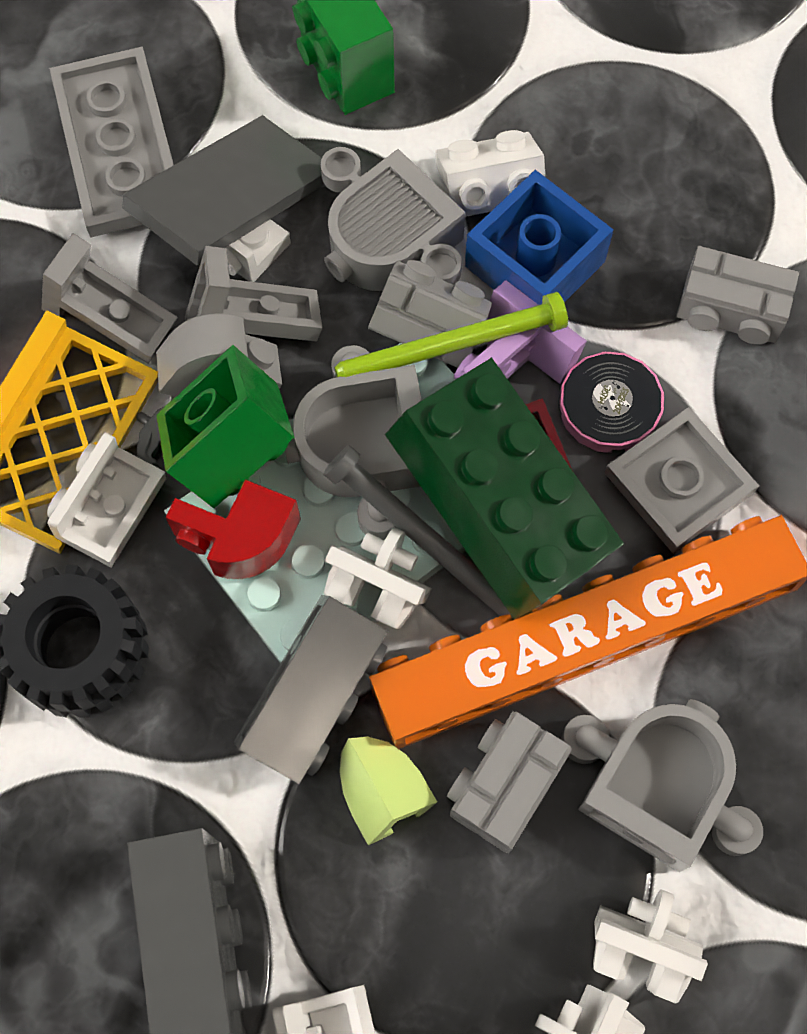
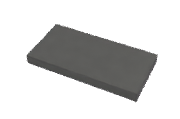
(226, 188)

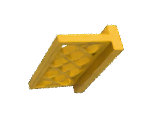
(22, 391)

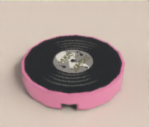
(611, 401)

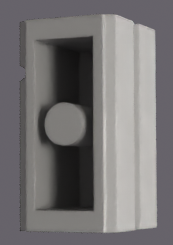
(737, 296)
(422, 305)
(508, 781)

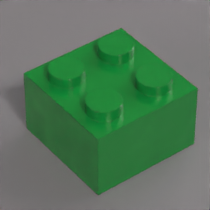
(349, 48)
(223, 427)

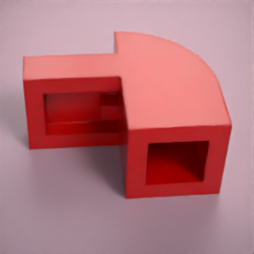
(246, 540)

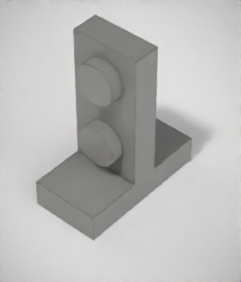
(104, 301)
(264, 307)

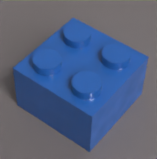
(538, 241)

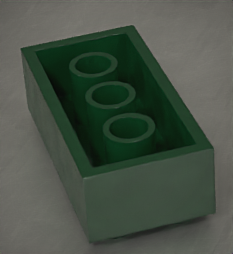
(503, 488)

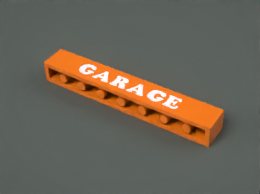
(586, 631)

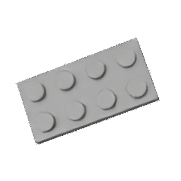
(110, 133)

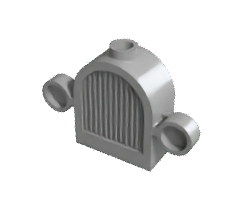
(388, 218)
(355, 414)
(665, 782)

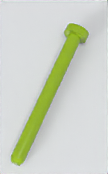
(550, 313)

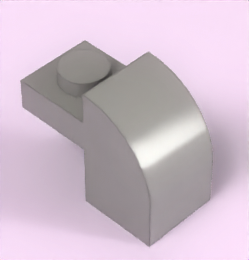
(203, 340)

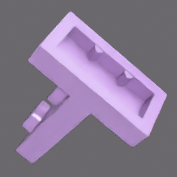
(548, 350)

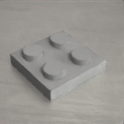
(681, 479)

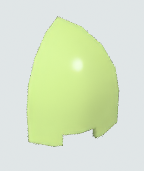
(381, 786)

